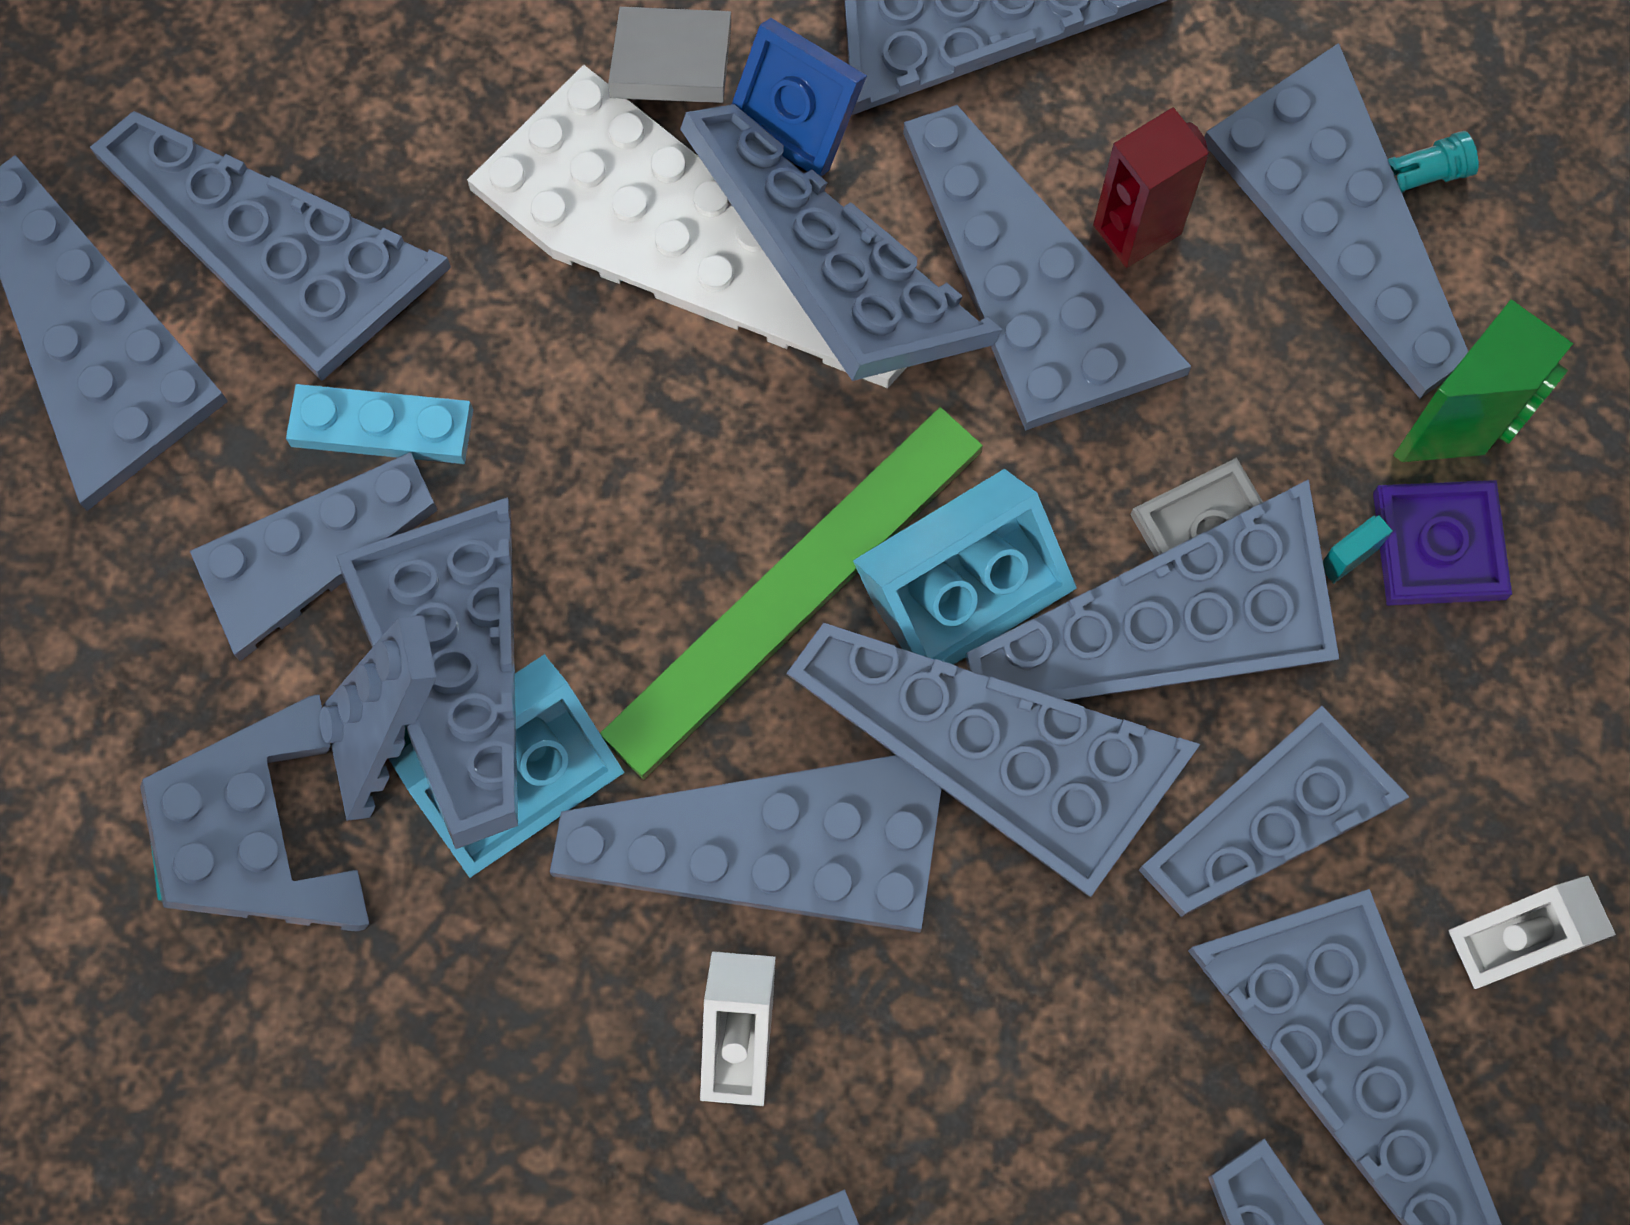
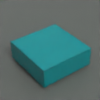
(1355, 548)

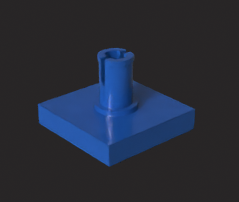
(798, 95)

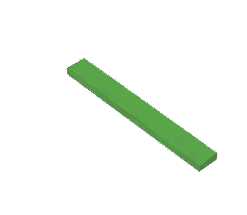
(789, 594)

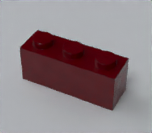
(1150, 186)

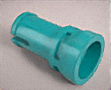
(1445, 160)

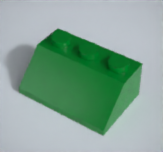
(1490, 389)

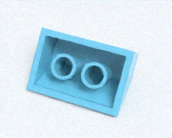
(967, 570)
(557, 764)

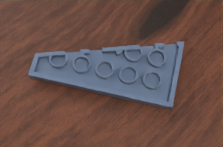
(928, 42)
(1330, 192)
(283, 252)
(833, 258)
(99, 355)
(1205, 610)
(1025, 762)
(1349, 1039)

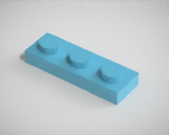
(379, 423)

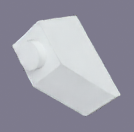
(1531, 931)
(737, 1028)

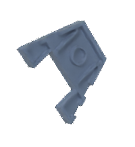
(222, 835)

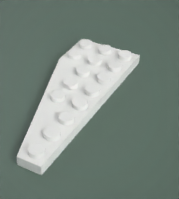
(639, 207)

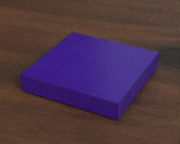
(1443, 543)

